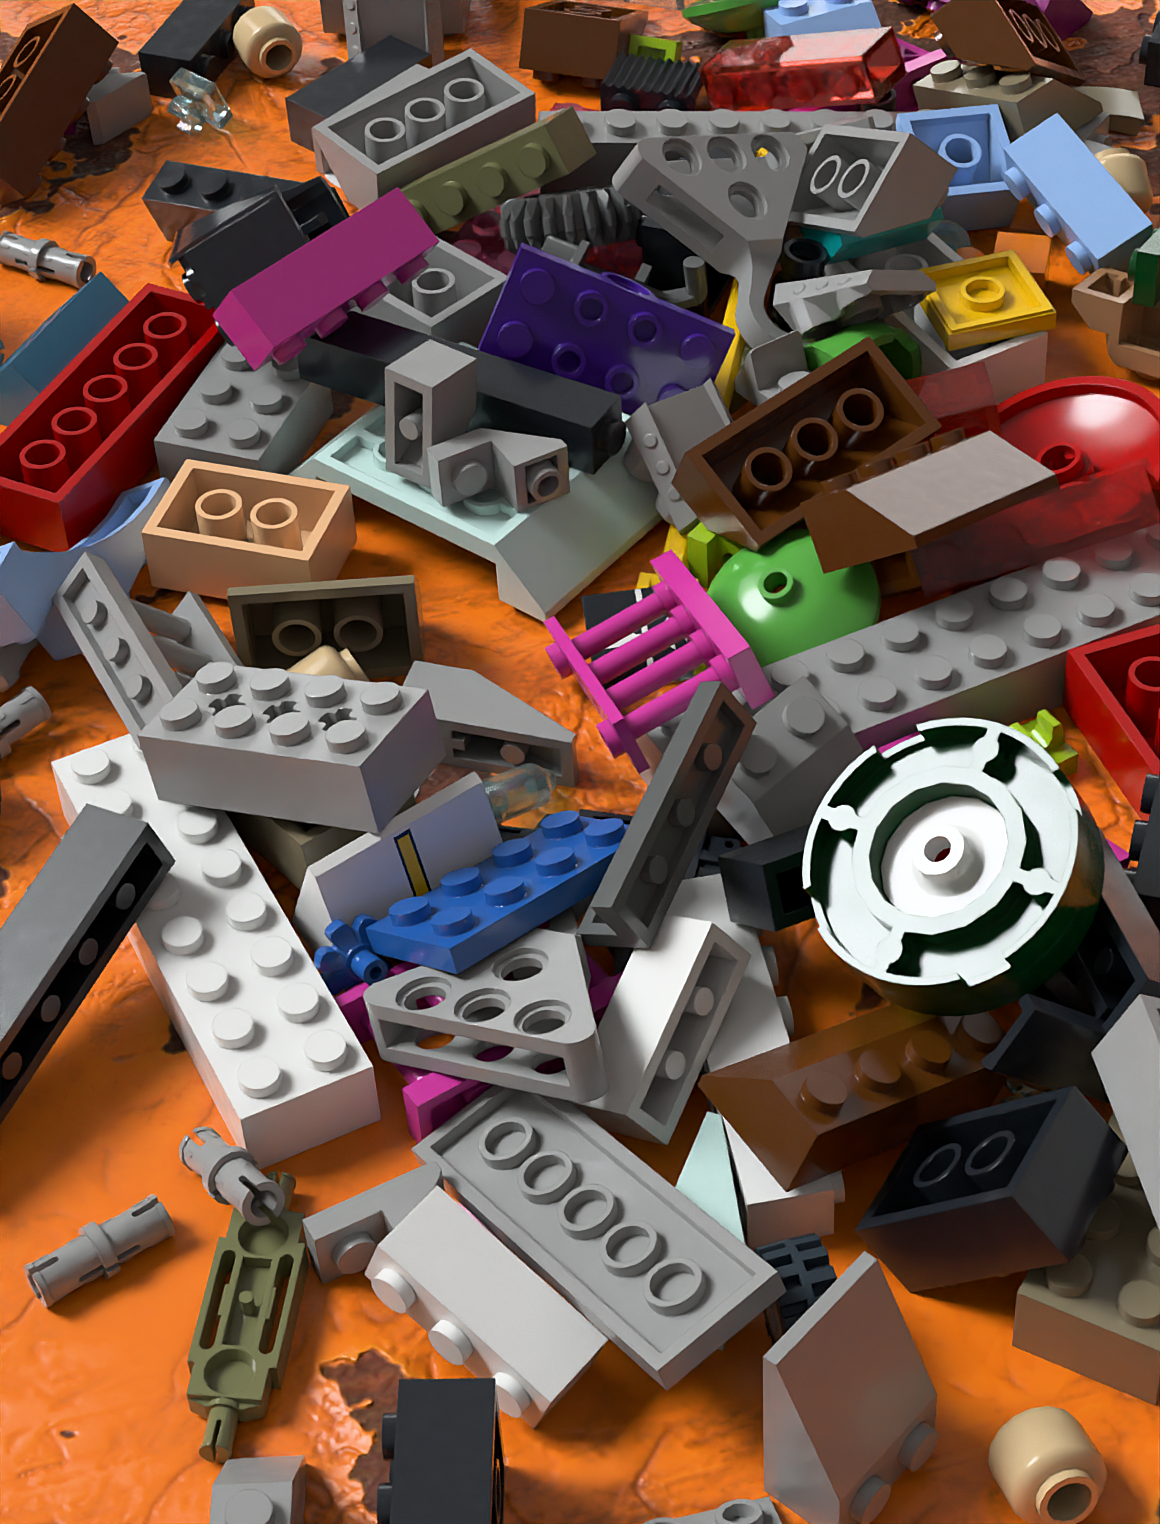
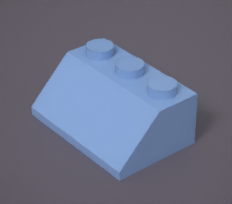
(1075, 197)

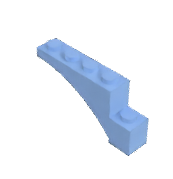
(33, 578)

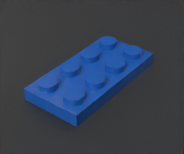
(502, 896)

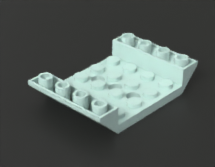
(538, 553)

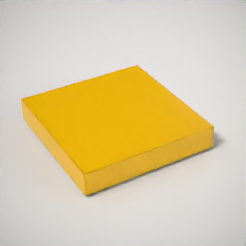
(986, 301)

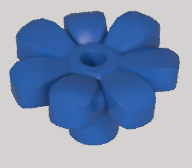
(350, 956)

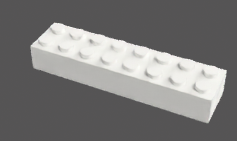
(232, 970)

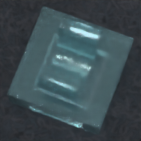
(197, 103)

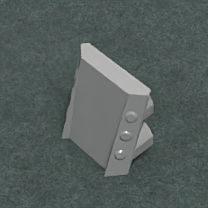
(407, 20)
(841, 300)
(661, 438)

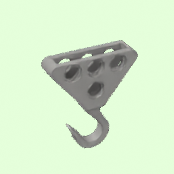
(736, 195)
(537, 1012)

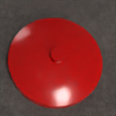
(1084, 425)

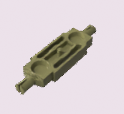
(236, 1374)

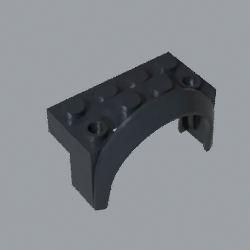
(249, 237)
(1081, 1002)

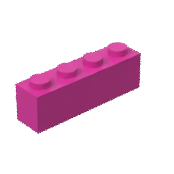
(326, 279)

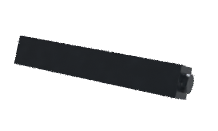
(507, 392)

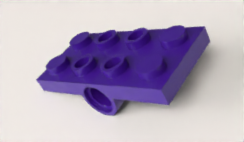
(601, 331)

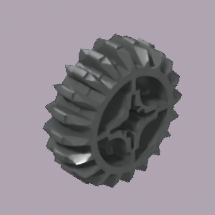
(572, 214)

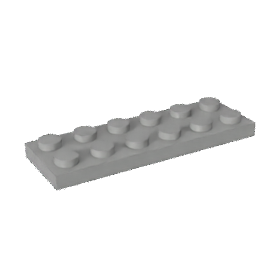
(602, 1228)

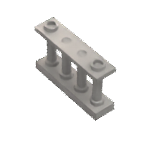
(122, 652)

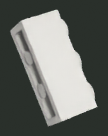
(664, 1026)
(483, 1306)

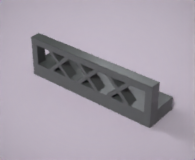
(669, 821)

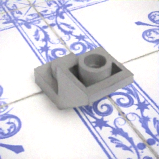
(520, 466)

